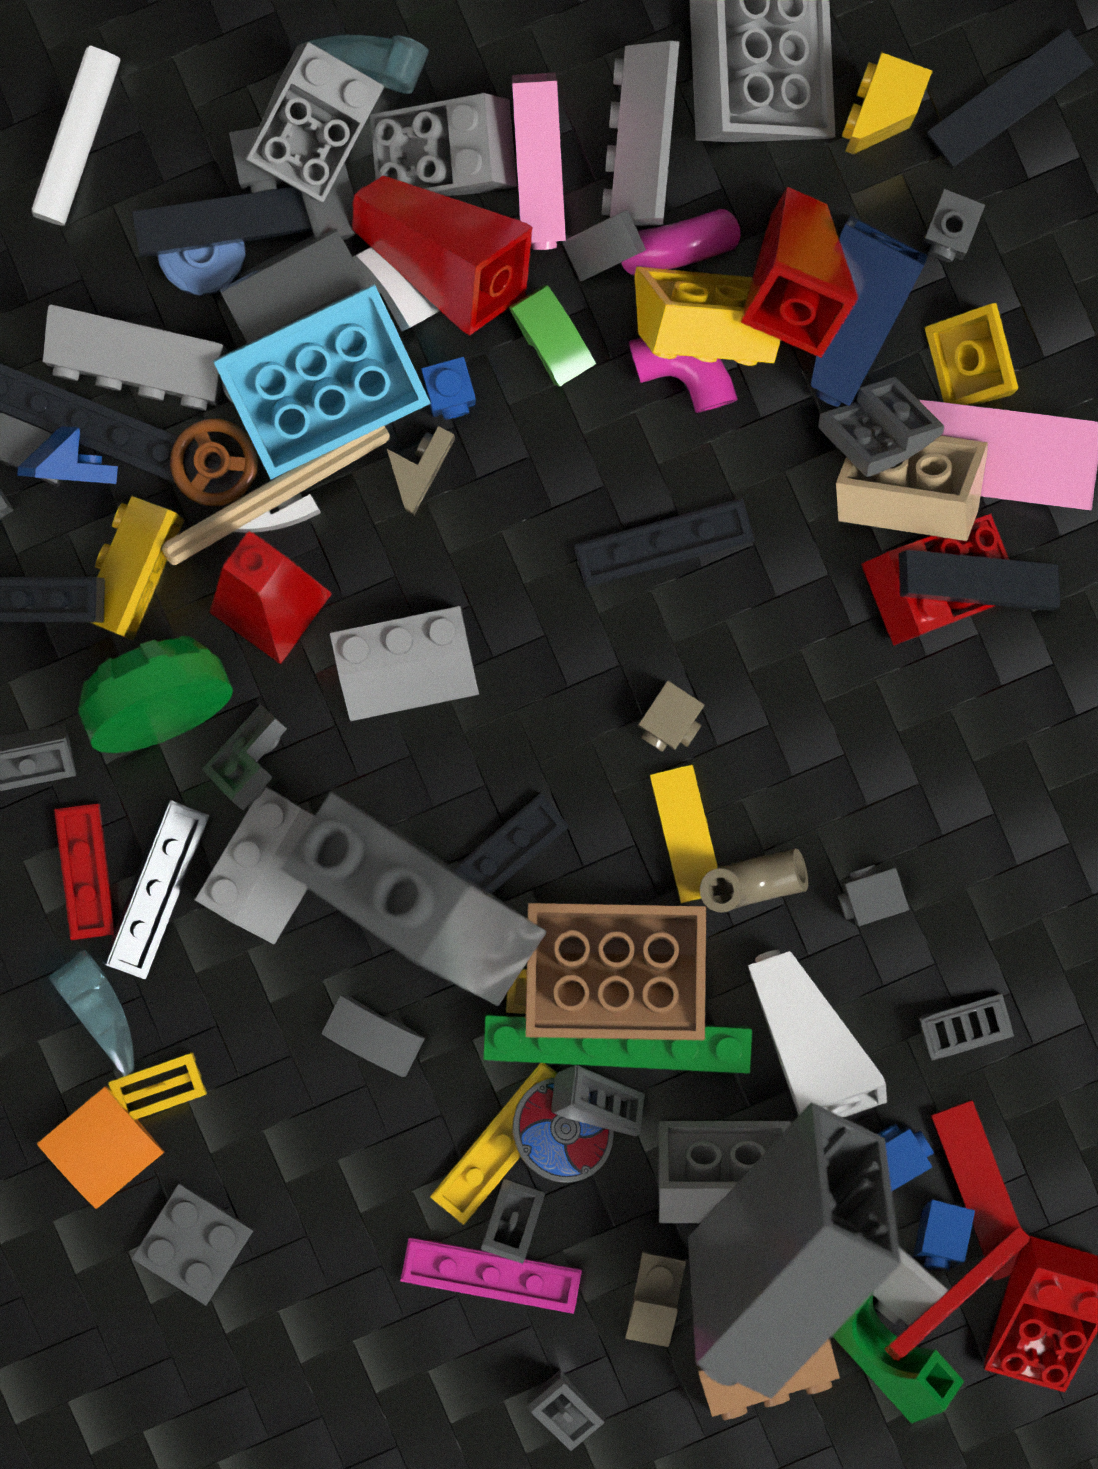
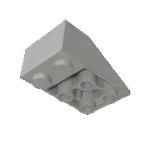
(313, 120)
(447, 145)

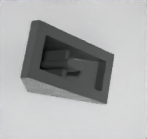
(513, 1221)
(564, 1410)

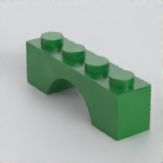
(916, 1384)

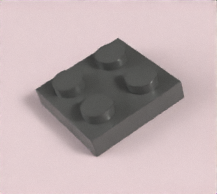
(193, 1243)

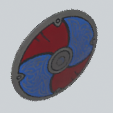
(557, 1145)

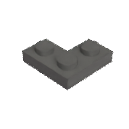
(236, 763)

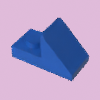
(60, 460)

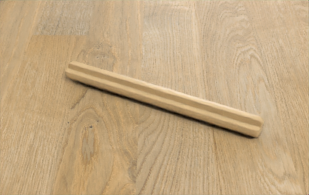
(268, 497)

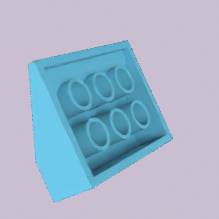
(322, 381)

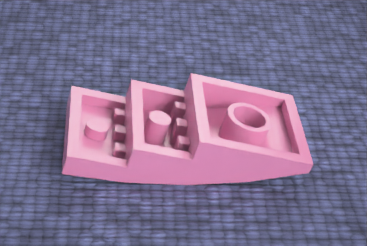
(1028, 453)

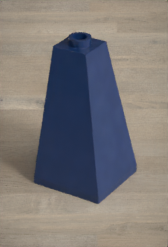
(883, 278)

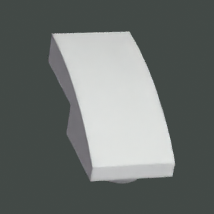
(402, 298)
(290, 513)

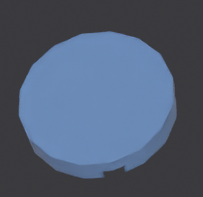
(204, 269)

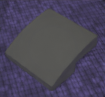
(881, 426)

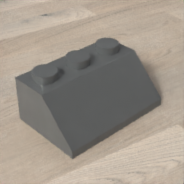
(293, 286)

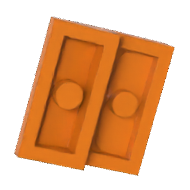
(100, 1147)

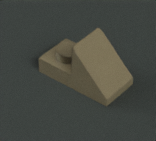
(416, 479)
(655, 1299)

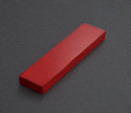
(977, 1178)
(957, 1294)

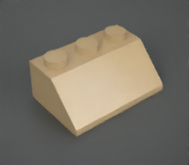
(926, 494)

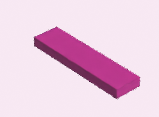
(491, 1275)

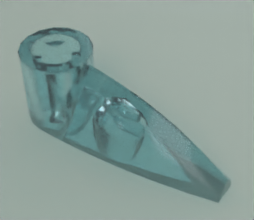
(388, 61)
(97, 1006)

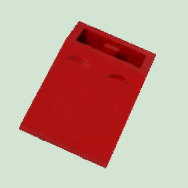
(913, 617)
(1046, 1315)

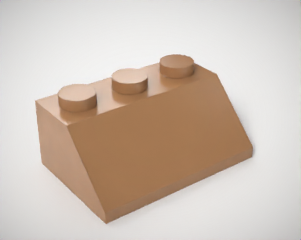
(733, 1400)

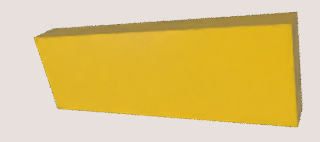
(684, 829)

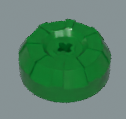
(152, 694)

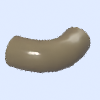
(754, 880)

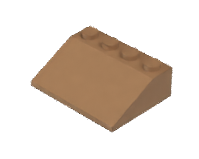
(617, 972)

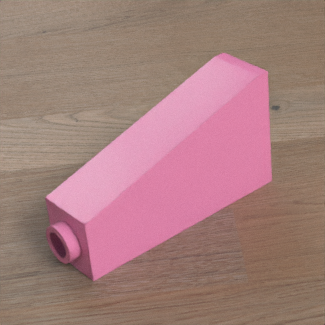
(539, 157)

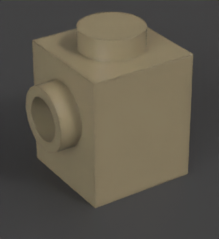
(671, 718)

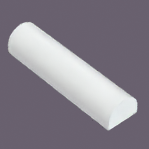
(75, 136)

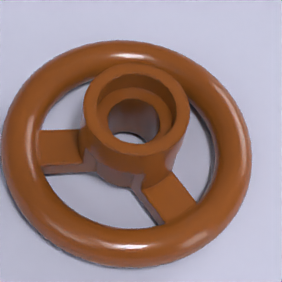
(195, 489)

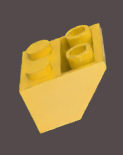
(890, 103)

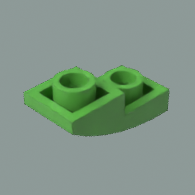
(552, 335)

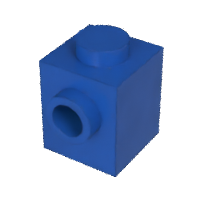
(449, 388)
(905, 1154)
(943, 1235)

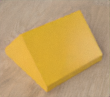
(972, 357)

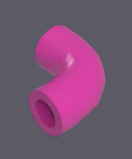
(686, 241)
(706, 381)

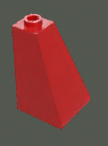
(449, 250)
(801, 276)
(266, 597)

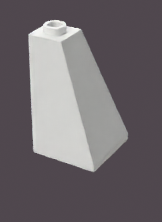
(812, 1042)

